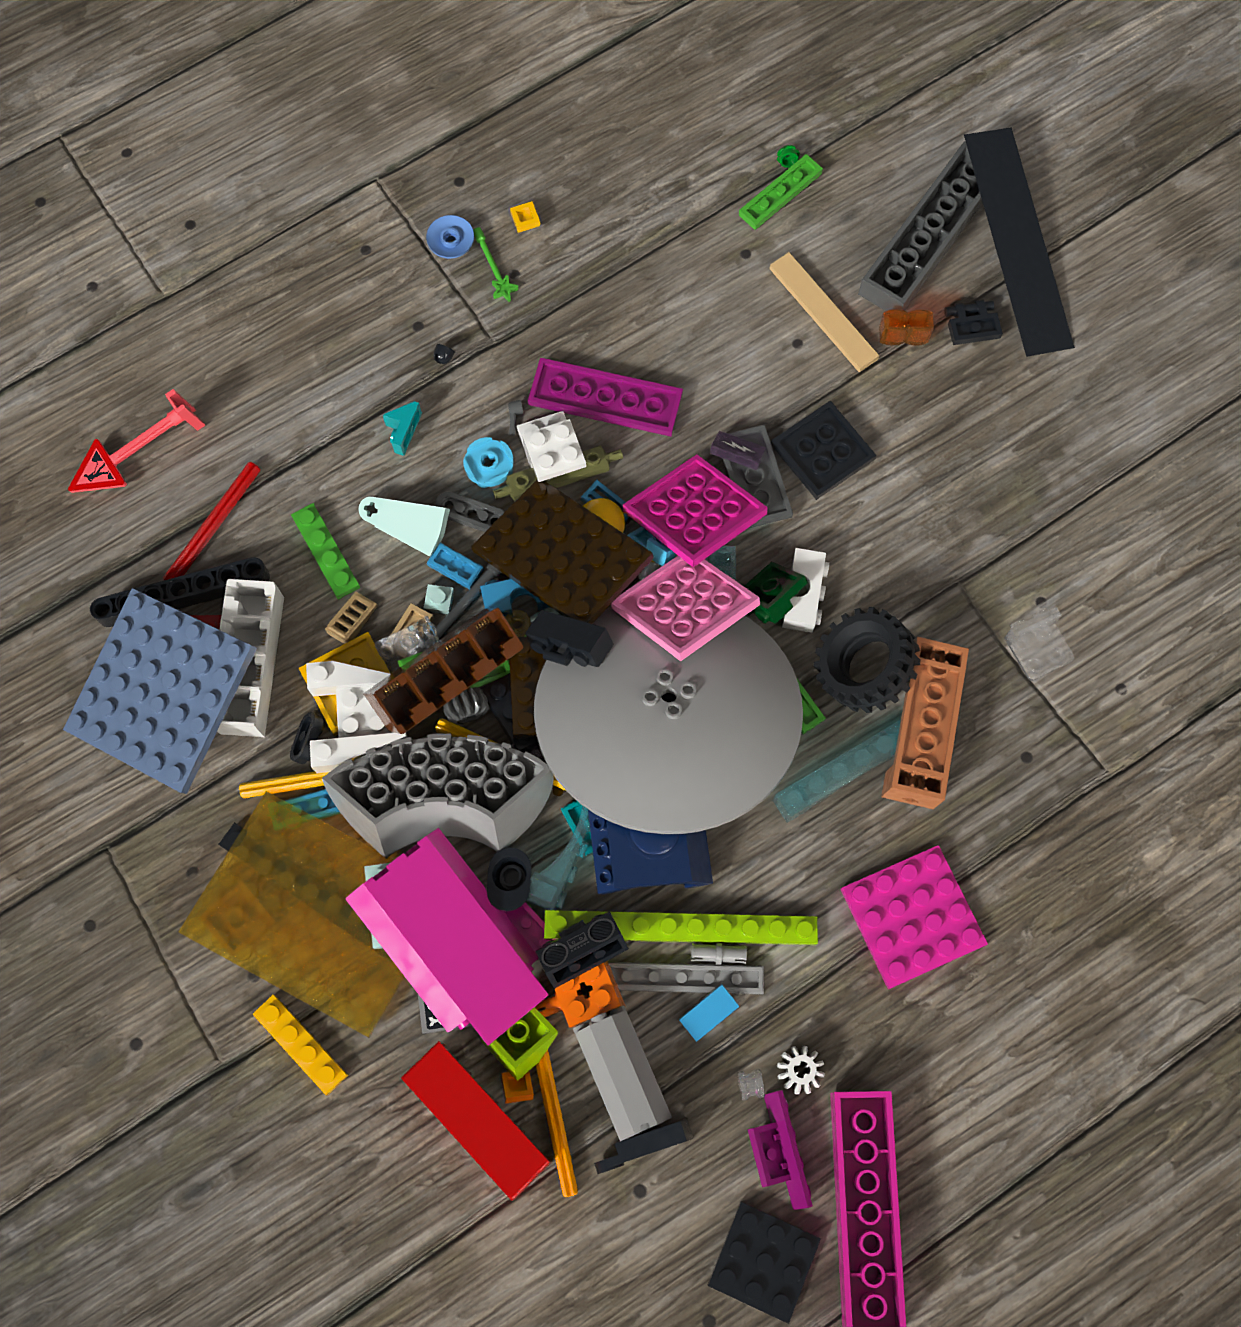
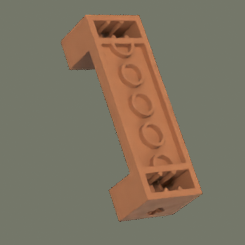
(928, 726)

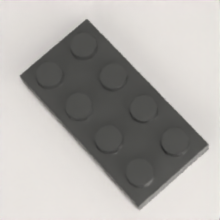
(763, 483)

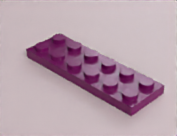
(605, 397)

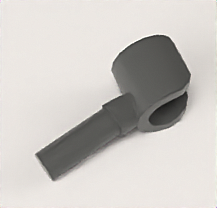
(515, 408)

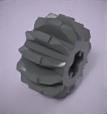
(466, 706)

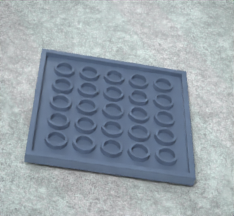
(159, 690)

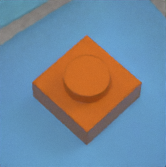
(516, 1090)

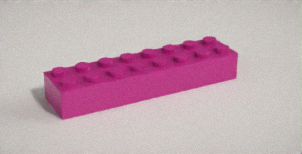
(867, 1210)

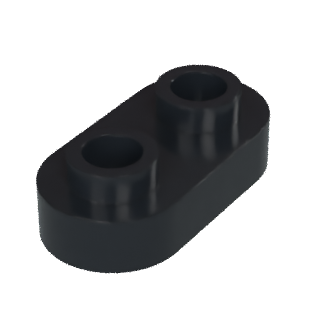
(309, 729)

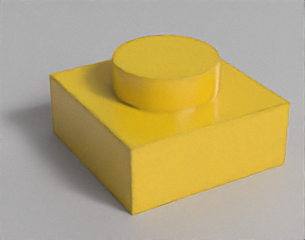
(525, 217)

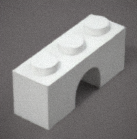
(805, 608)

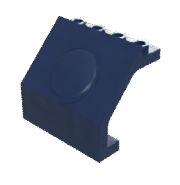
(643, 859)

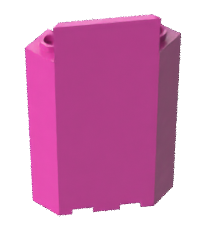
(450, 939)

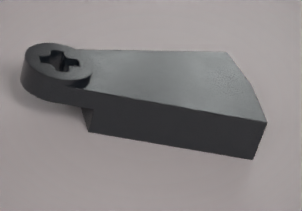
(646, 1144)

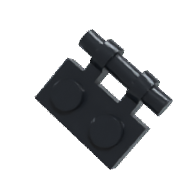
(973, 328)

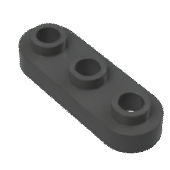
(464, 506)

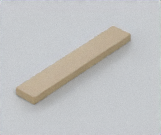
(824, 312)

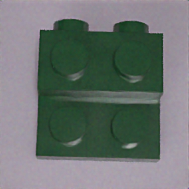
(775, 588)

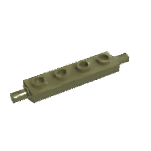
(596, 463)

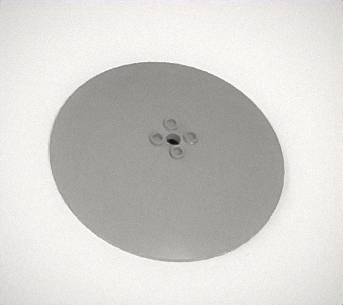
(680, 760)

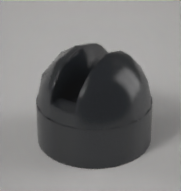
(443, 354)

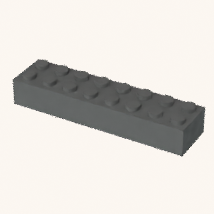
(924, 236)

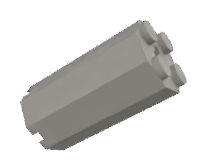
(622, 1073)

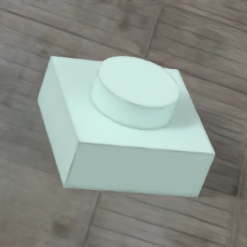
(438, 599)

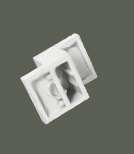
(551, 446)

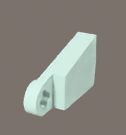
(409, 522)

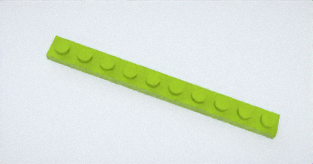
(696, 927)

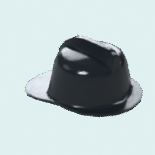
(509, 879)

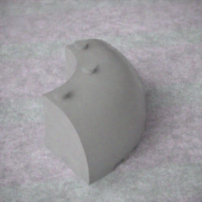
(441, 783)

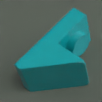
(404, 422)

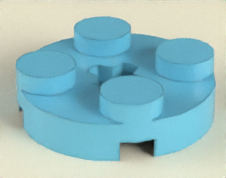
(484, 475)

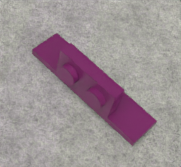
(778, 1154)

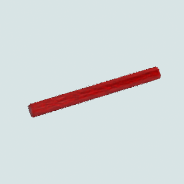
(213, 521)

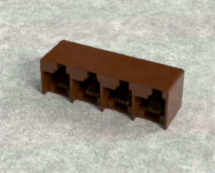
(443, 671)

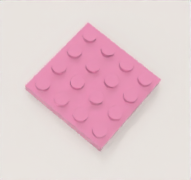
(685, 605)

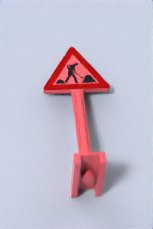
(100, 470)

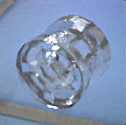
(750, 1084)

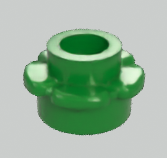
(788, 156)

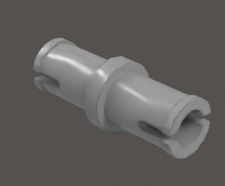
(719, 953)

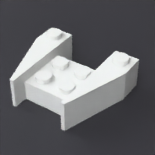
(357, 721)

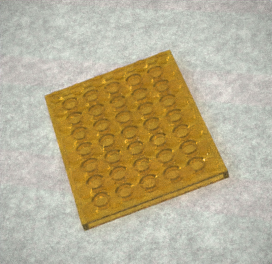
(286, 917)

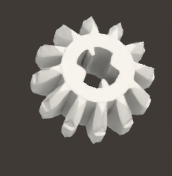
(805, 1078)

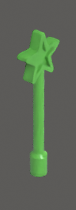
(502, 286)

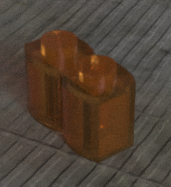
(906, 327)

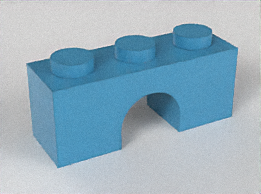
(503, 593)

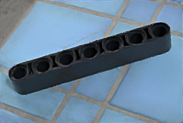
(191, 582)

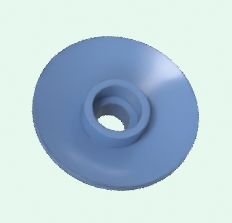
(446, 229)

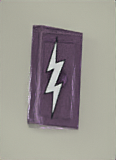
(737, 450)

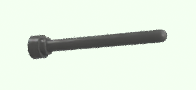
(466, 600)

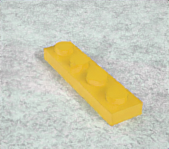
(300, 1044)

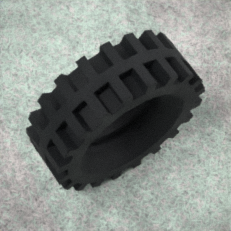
(848, 639)

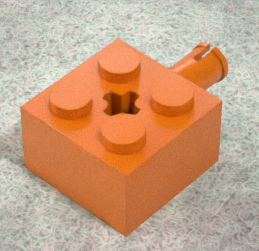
(580, 1007)

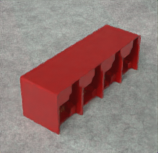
(476, 1121)

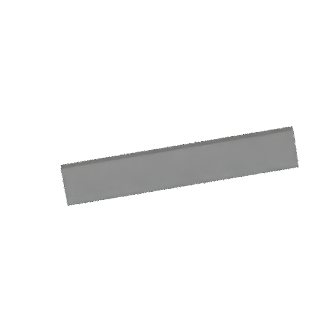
(688, 977)

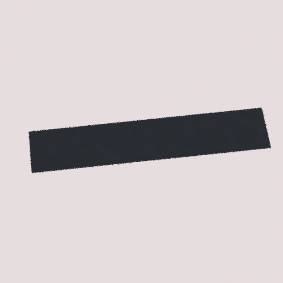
(1019, 242)

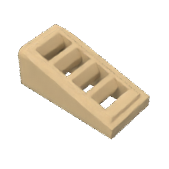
(338, 620)

